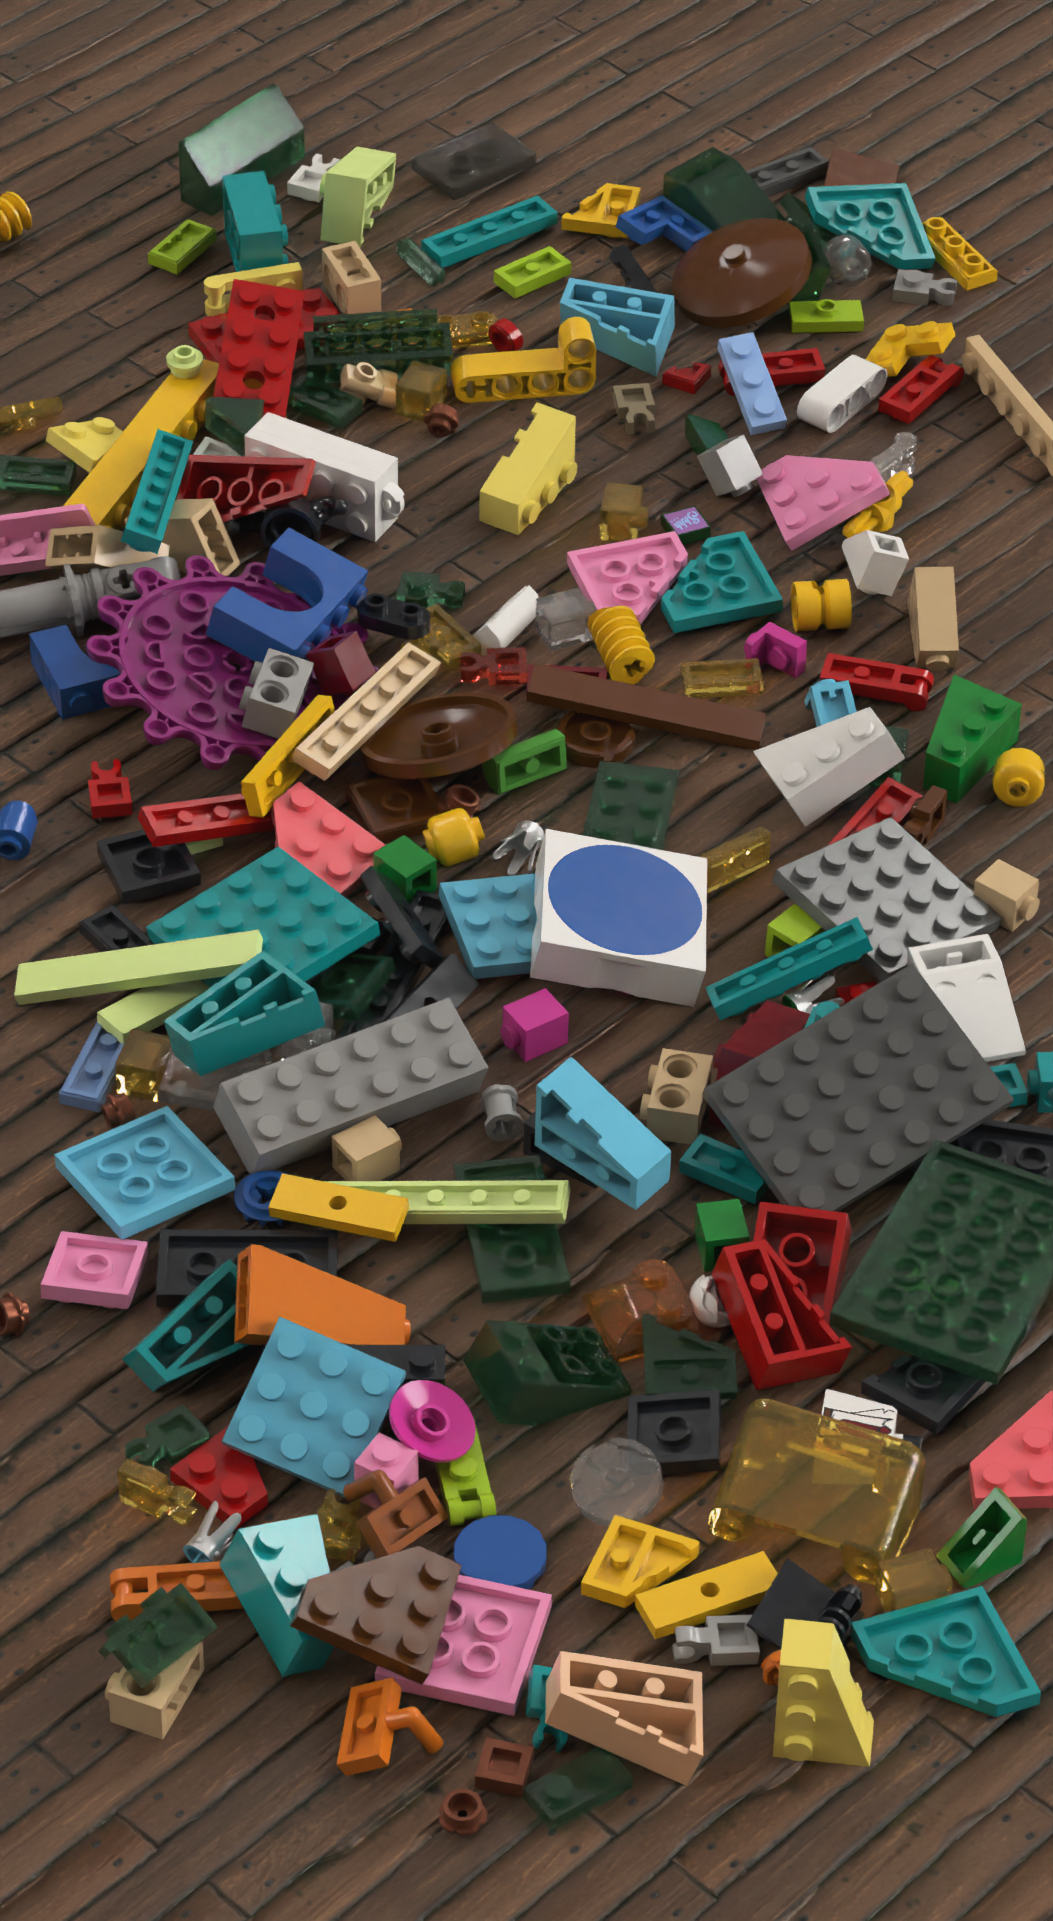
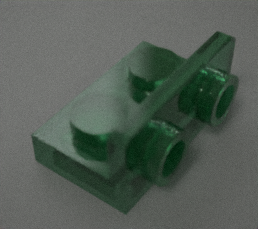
(159, 1635)

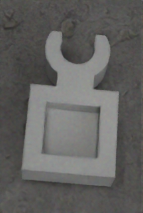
(919, 288)

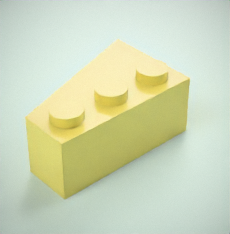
(532, 473)
(817, 1699)

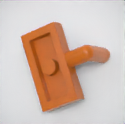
(371, 1724)

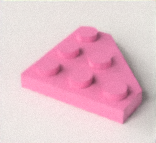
(818, 493)
(629, 571)

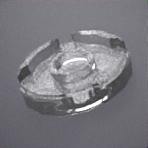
(616, 1480)

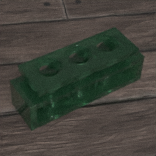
(362, 331)

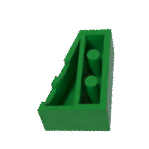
(969, 737)

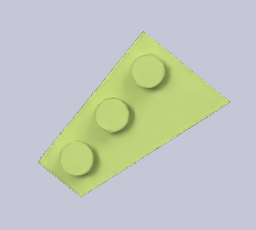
(352, 193)

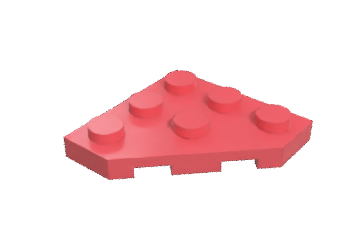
(323, 838)
(1019, 1461)

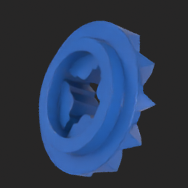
(249, 1196)

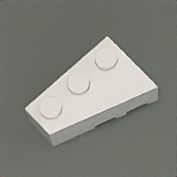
(829, 762)

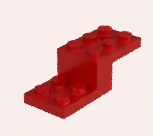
(259, 346)

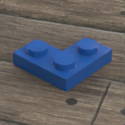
(662, 218)

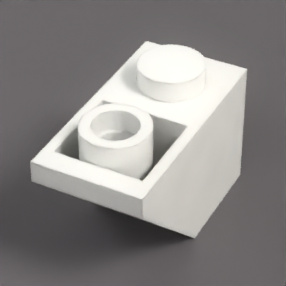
(875, 561)

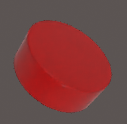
(505, 336)

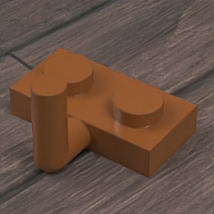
(400, 1516)

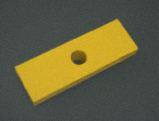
(958, 255)
(338, 1207)
(706, 1594)

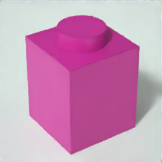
(535, 1025)

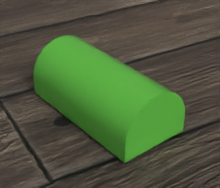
(526, 761)

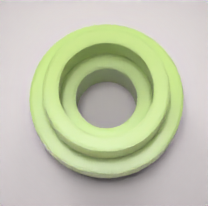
(184, 361)

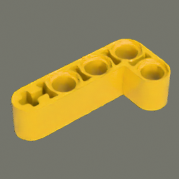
(530, 372)

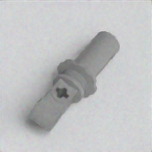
(72, 598)

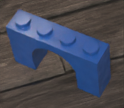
(312, 572)
(68, 673)

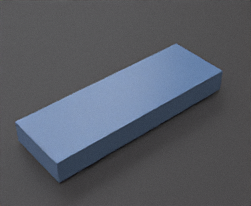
(92, 1072)

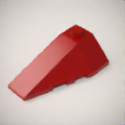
(245, 483)

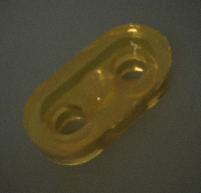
(469, 329)

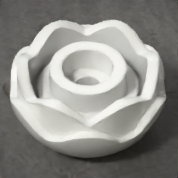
(707, 1303)

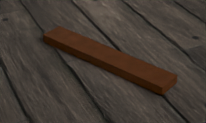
(646, 707)

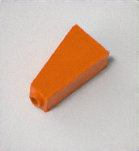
(286, 1288)

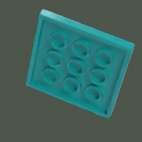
(296, 912)

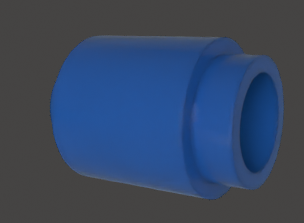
(17, 830)

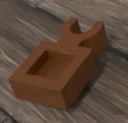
(927, 815)

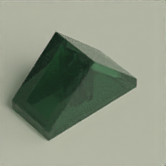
(232, 419)

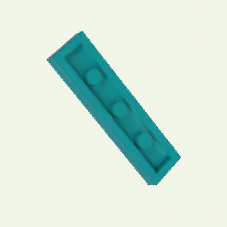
(489, 231)
(789, 968)

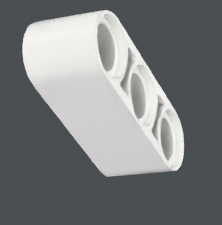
(842, 393)

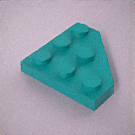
(879, 217)
(721, 586)
(950, 1650)

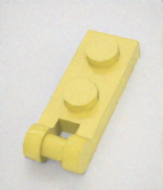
(280, 275)

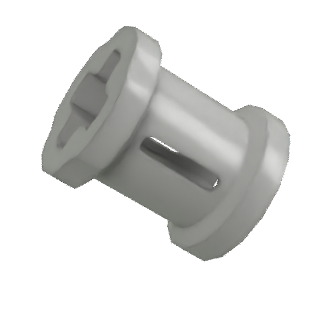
(502, 1119)

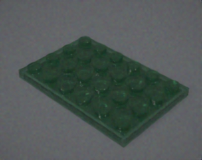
(957, 1264)

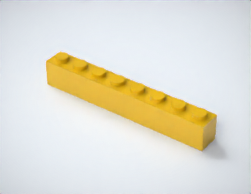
(114, 481)

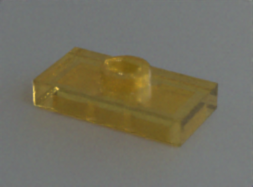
(26, 414)
(721, 678)
(737, 857)

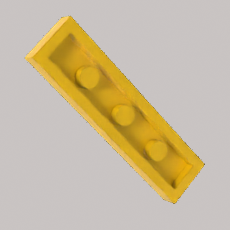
(276, 770)

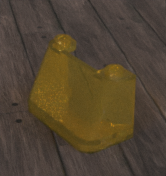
(821, 1485)

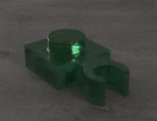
(428, 590)
(169, 1436)

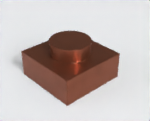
(504, 1767)

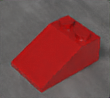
(810, 1245)

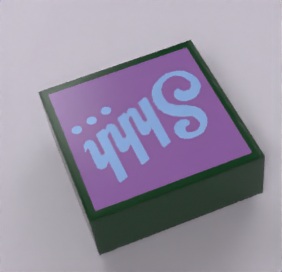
(687, 524)

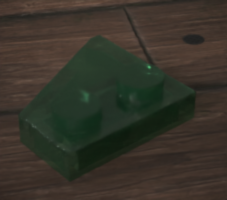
(685, 1361)

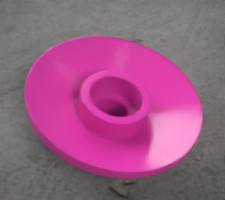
(432, 1421)

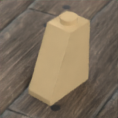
(199, 530)
(93, 548)
(933, 618)

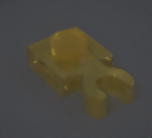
(149, 1492)
(339, 1528)

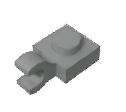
(723, 1639)

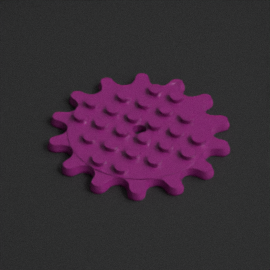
(182, 672)

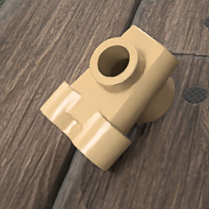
(367, 382)

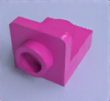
(778, 649)

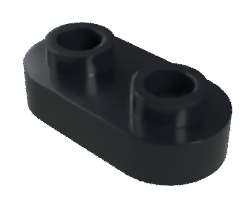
(393, 617)

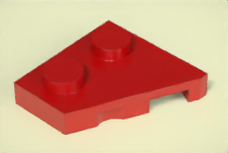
(224, 1477)

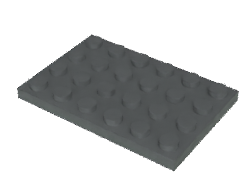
(858, 1095)

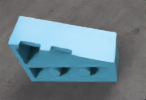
(623, 320)
(598, 1136)

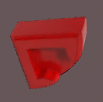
(687, 379)

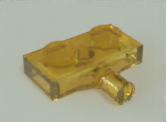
(446, 639)

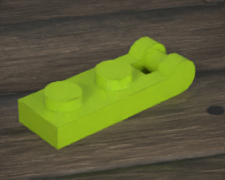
(466, 1486)

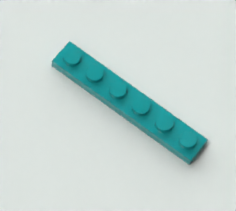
(156, 492)

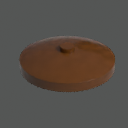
(742, 272)
(441, 736)

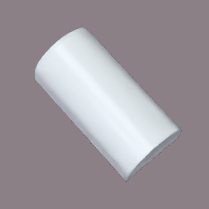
(508, 621)

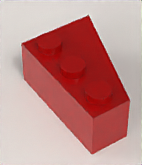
(772, 1318)

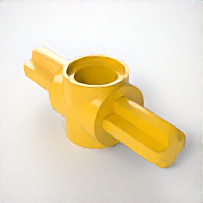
(880, 515)

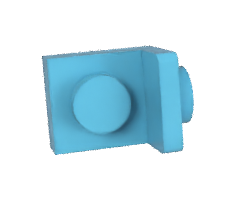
(830, 700)

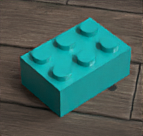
(253, 222)

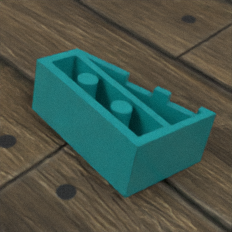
(267, 1572)

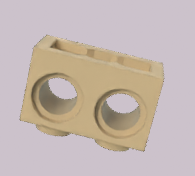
(351, 279)
(676, 1099)
(159, 1702)

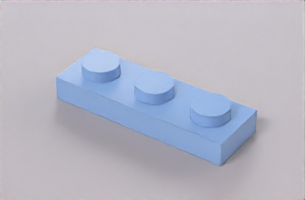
(752, 383)

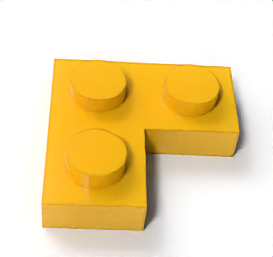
(903, 341)

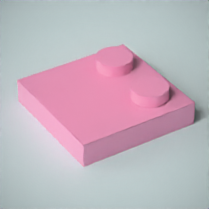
(94, 1270)

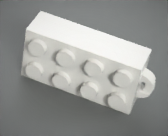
(341, 470)

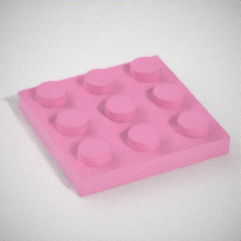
(483, 1646)

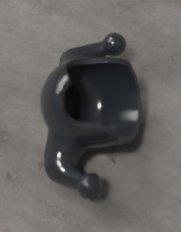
(298, 515)

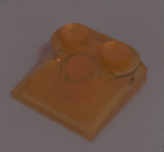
(620, 1306)

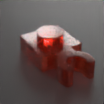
(500, 666)

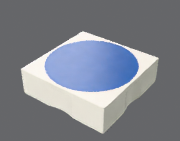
(620, 917)

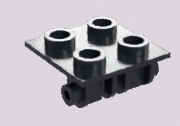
(803, 1597)

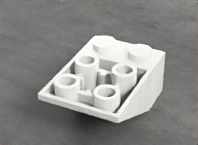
(975, 992)

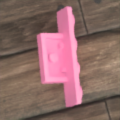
(26, 536)

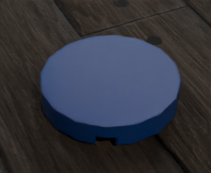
(501, 1551)

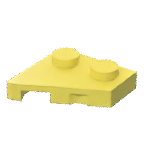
(84, 441)

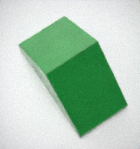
(986, 1541)

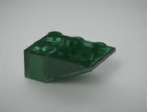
(717, 191)
(543, 1371)

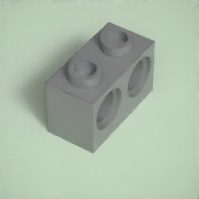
(276, 693)

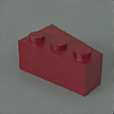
(761, 1032)

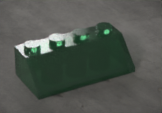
(246, 139)

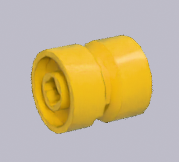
(821, 605)

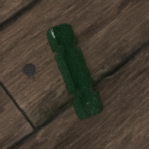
(420, 261)

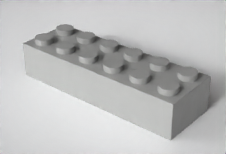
(380, 1071)

